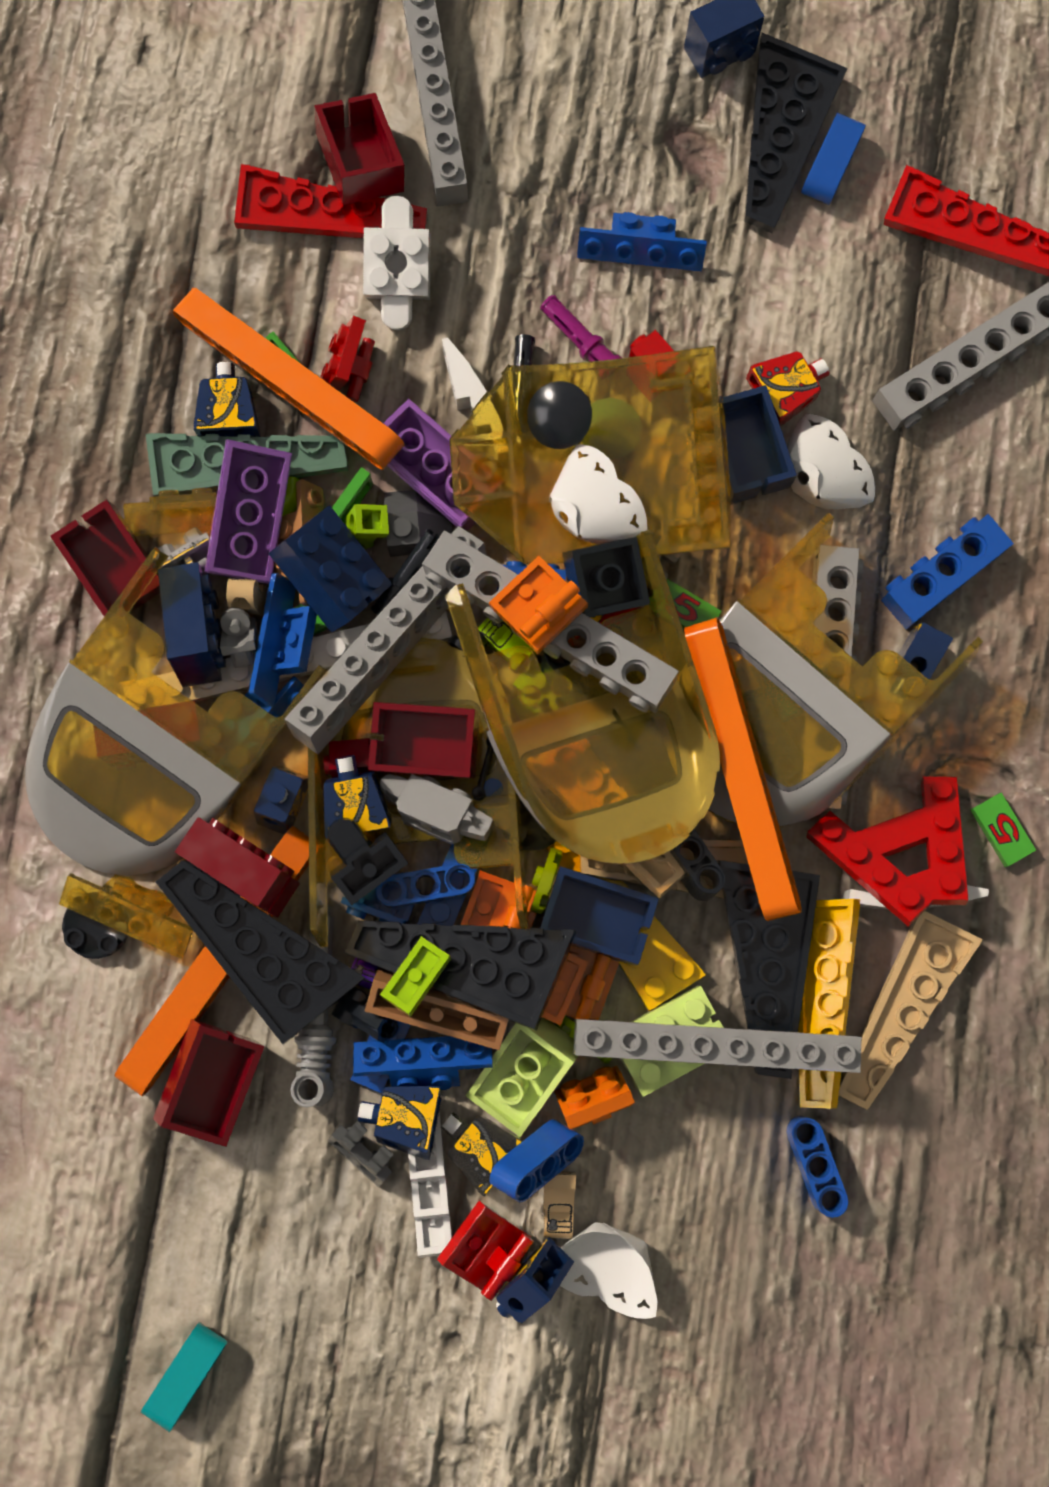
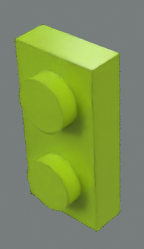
(415, 976)

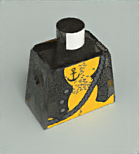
(478, 1147)

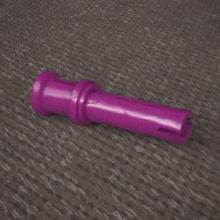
(590, 345)

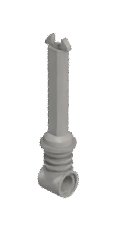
(315, 1042)

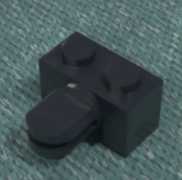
(364, 861)

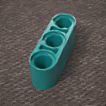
(184, 1377)

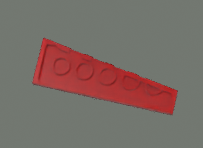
(301, 207)
(952, 218)

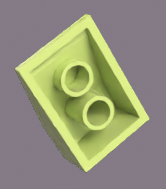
(523, 1074)

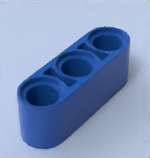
(833, 158)
(443, 889)
(536, 1160)
(829, 1178)

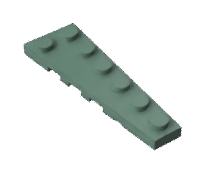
(196, 461)

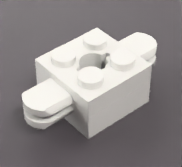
(396, 263)

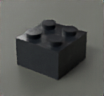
(608, 576)

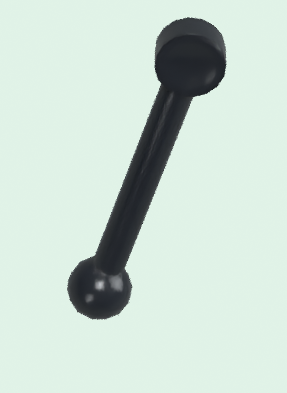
(478, 792)

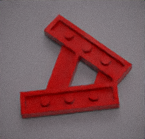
(864, 852)

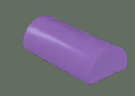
(426, 460)
(248, 511)

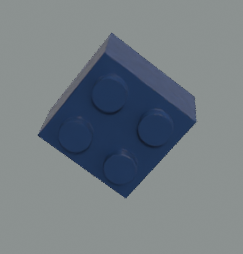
(722, 34)

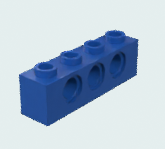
(982, 535)

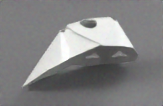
(829, 466)
(593, 499)
(611, 1265)

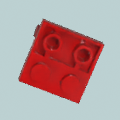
(344, 361)
(486, 1250)

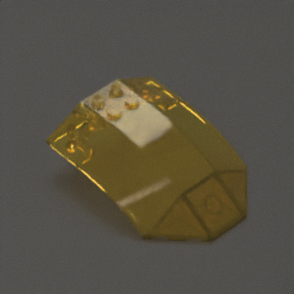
(650, 416)

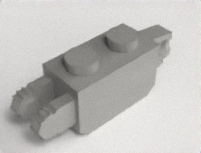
(436, 809)

